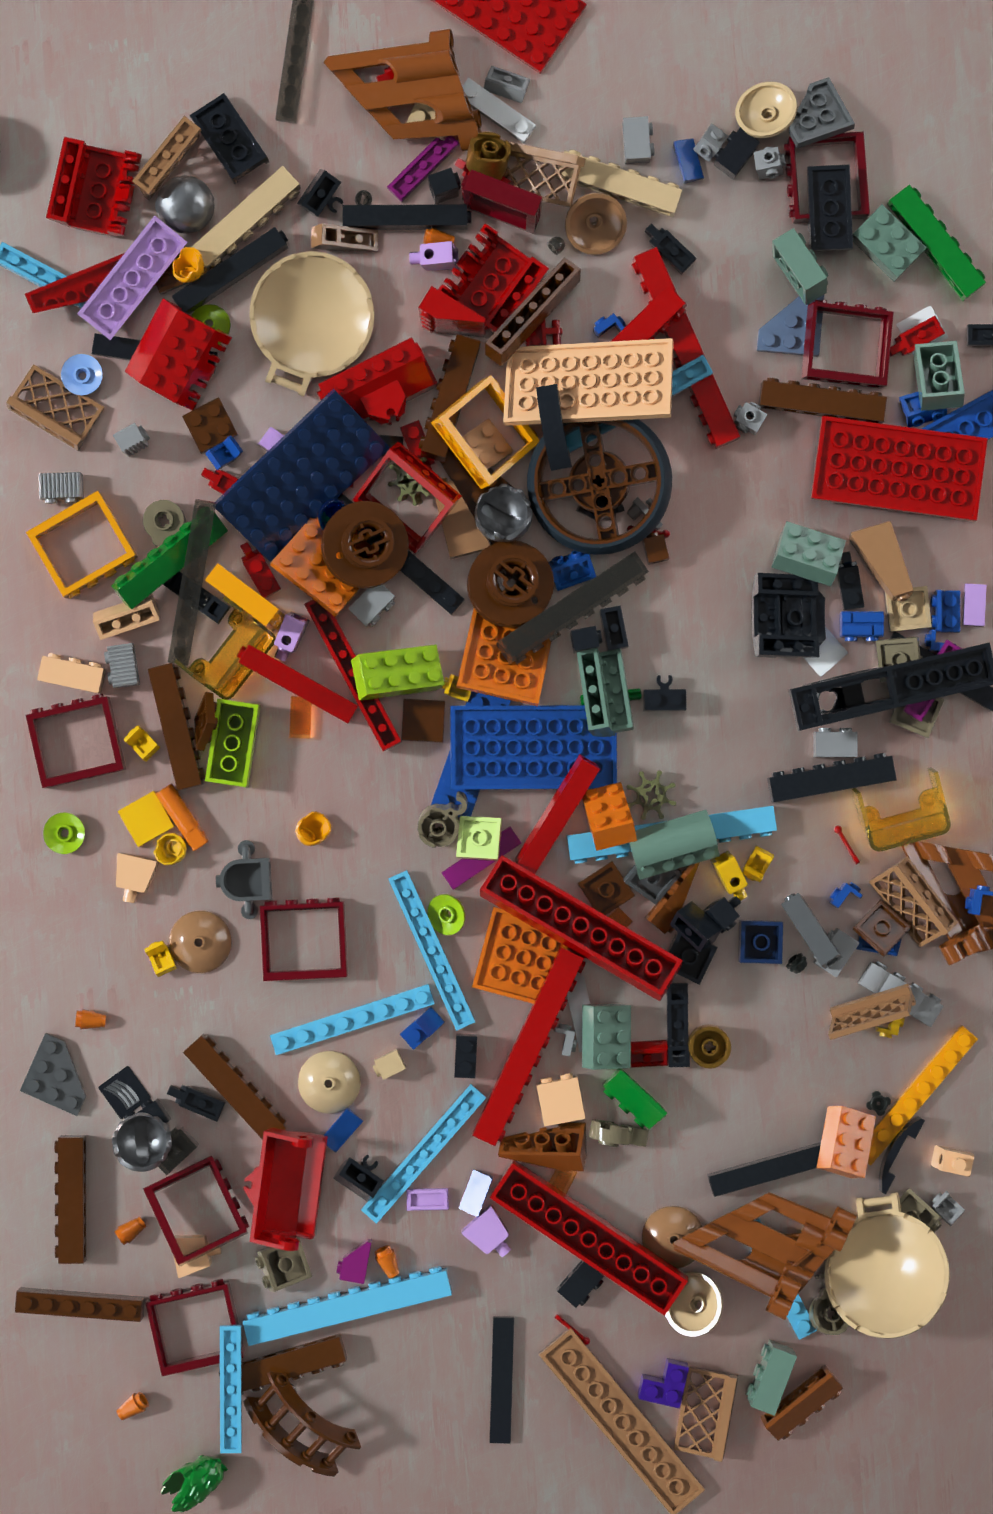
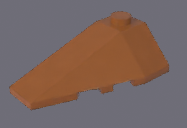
(672, 901)
(553, 1148)

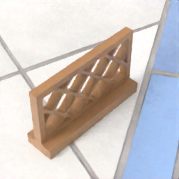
(167, 157)
(546, 157)
(42, 419)
(922, 895)
(871, 1011)
(724, 1414)

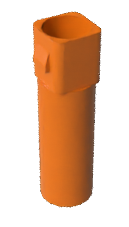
(182, 817)

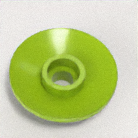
(214, 313)
(53, 833)
(439, 916)

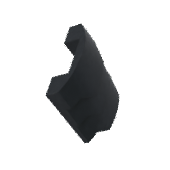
(787, 616)

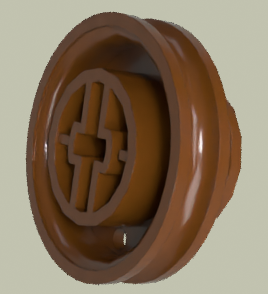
(356, 567)
(498, 601)

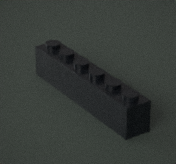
(831, 779)

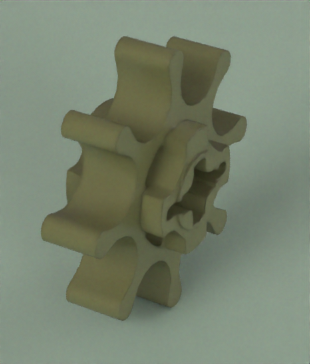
(407, 486)
(641, 791)

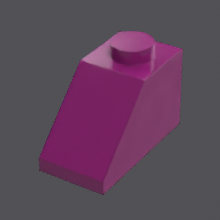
(355, 1263)

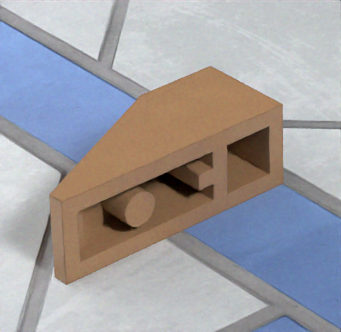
(343, 238)

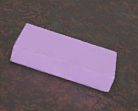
(974, 605)
(427, 1199)

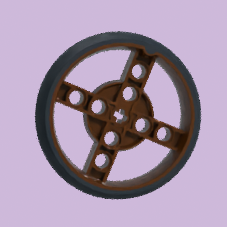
(609, 539)

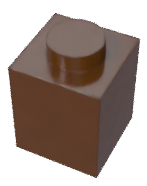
(655, 548)

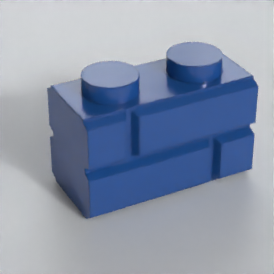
(861, 625)

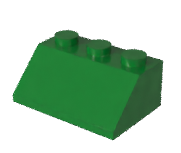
(633, 1099)

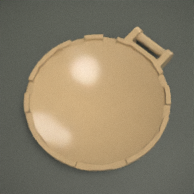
(310, 317)
(888, 1272)

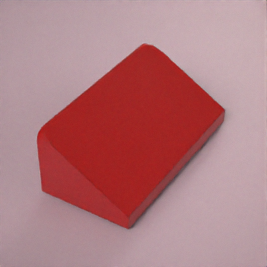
(649, 1053)

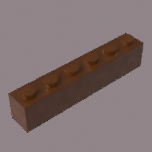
(532, 311)
(452, 387)
(821, 401)
(176, 727)
(233, 1087)
(71, 1199)
(79, 1304)
(294, 1362)

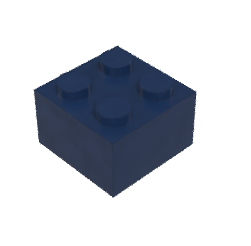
(760, 941)

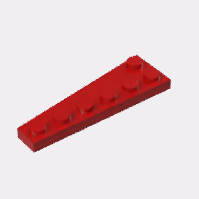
(70, 289)

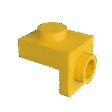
(451, 690)
(142, 743)
(757, 864)
(160, 958)
(893, 1028)

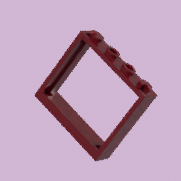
(857, 139)
(501, 201)
(859, 311)
(76, 704)
(269, 975)
(224, 1186)
(178, 1294)

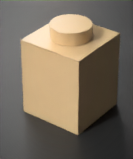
(389, 1064)

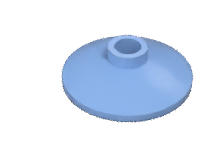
(74, 367)

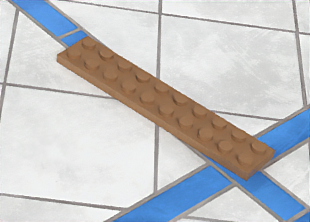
(621, 1421)

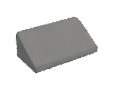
(506, 84)

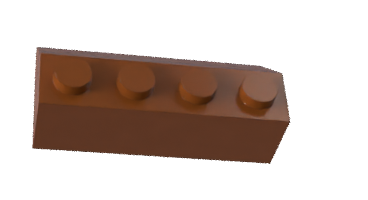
(802, 1402)

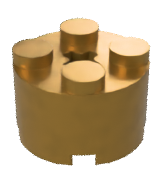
(488, 155)
(701, 1037)

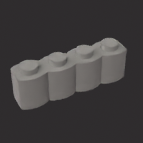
(878, 980)

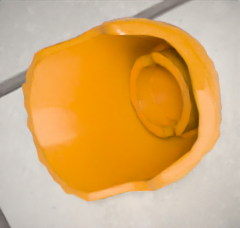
(188, 265)
(313, 829)

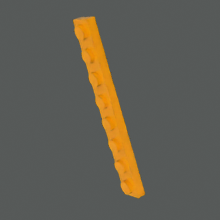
(920, 1090)

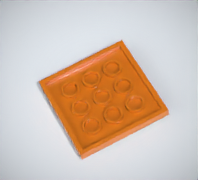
(304, 566)
(489, 673)
(514, 958)

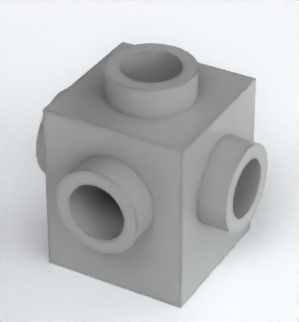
(769, 162)
(753, 424)

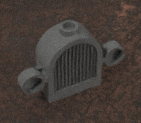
(246, 879)

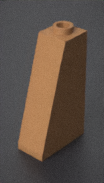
(461, 529)
(884, 558)

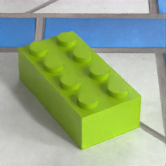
(397, 672)
(233, 743)

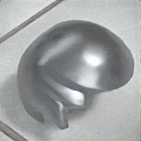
(185, 204)
(503, 513)
(141, 1142)

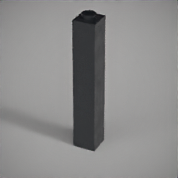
(407, 217)
(231, 271)
(764, 1170)

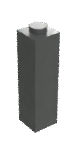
(811, 930)

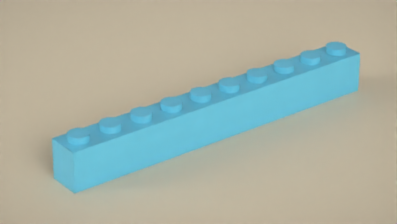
(725, 825)
(347, 1306)

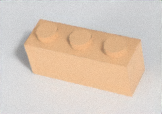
(122, 618)
(72, 673)

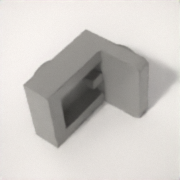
(710, 142)
(569, 1043)
(947, 1207)

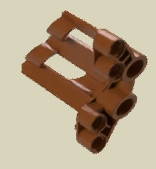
(421, 75)
(973, 931)
(778, 1261)

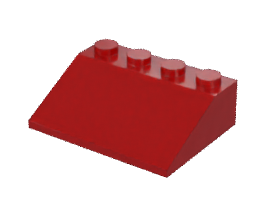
(448, 316)

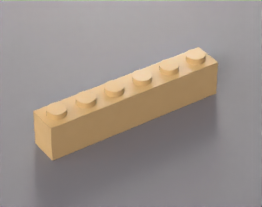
(626, 185)
(246, 217)

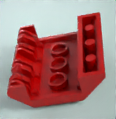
(92, 188)
(494, 278)
(176, 354)

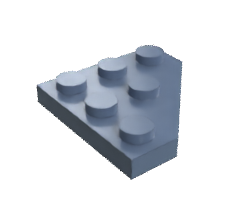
(787, 330)

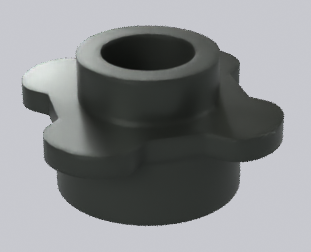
(797, 963)
(879, 1109)

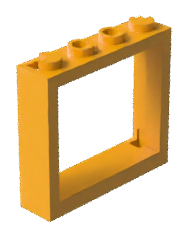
(463, 450)
(63, 517)
(245, 597)

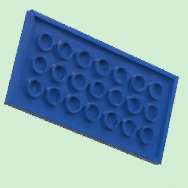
(524, 747)

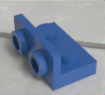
(912, 410)
(571, 569)
(946, 611)

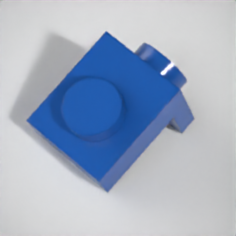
(605, 324)
(224, 453)
(930, 642)
(839, 895)
(974, 901)

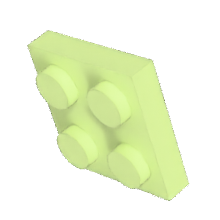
(479, 838)

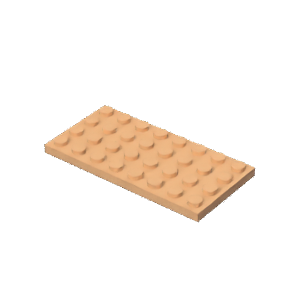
(593, 381)

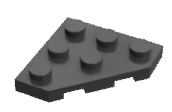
(820, 115)
(54, 1077)

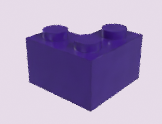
(668, 1389)

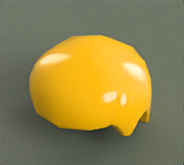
(170, 849)

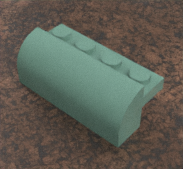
(605, 692)
(674, 844)

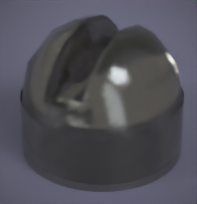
(368, 198)
(556, 245)

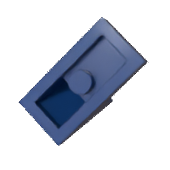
(422, 1028)

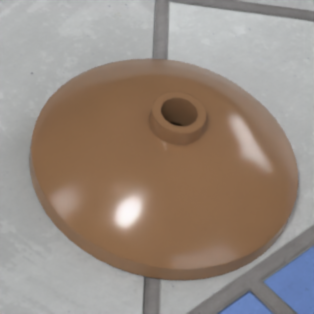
(603, 233)
(215, 939)
(662, 1226)

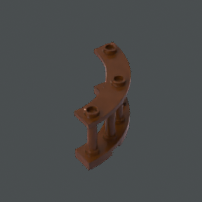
(286, 1443)

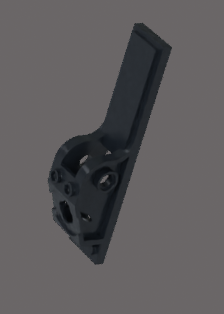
(906, 683)

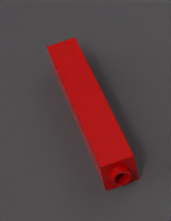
(296, 683)
(557, 814)

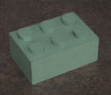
(888, 243)
(800, 266)
(939, 375)
(808, 553)
(606, 1036)
(771, 1377)

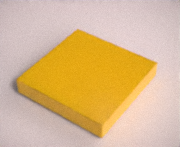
(146, 819)

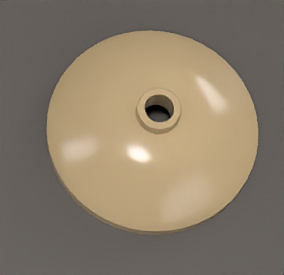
(764, 101)
(333, 1067)
(686, 1315)

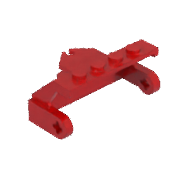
(384, 382)
(286, 1188)

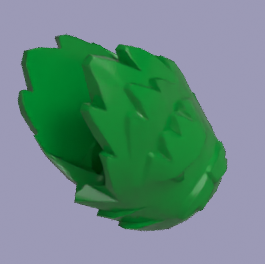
(194, 1482)

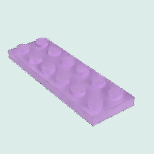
(132, 278)

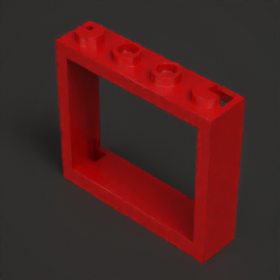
(424, 477)

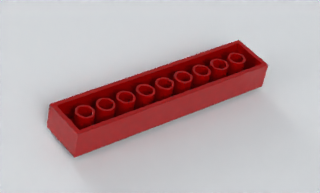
(580, 928)
(589, 1237)

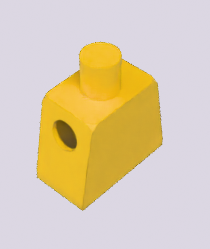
(728, 868)

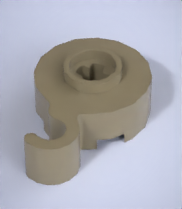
(155, 512)
(447, 816)
(613, 1135)
(818, 1314)

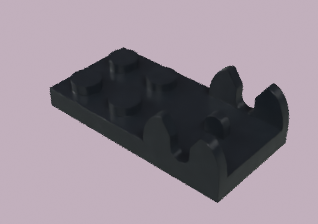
(229, 137)
(829, 208)

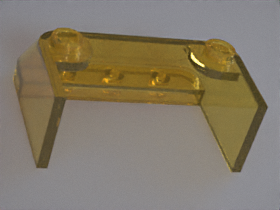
(223, 672)
(908, 827)

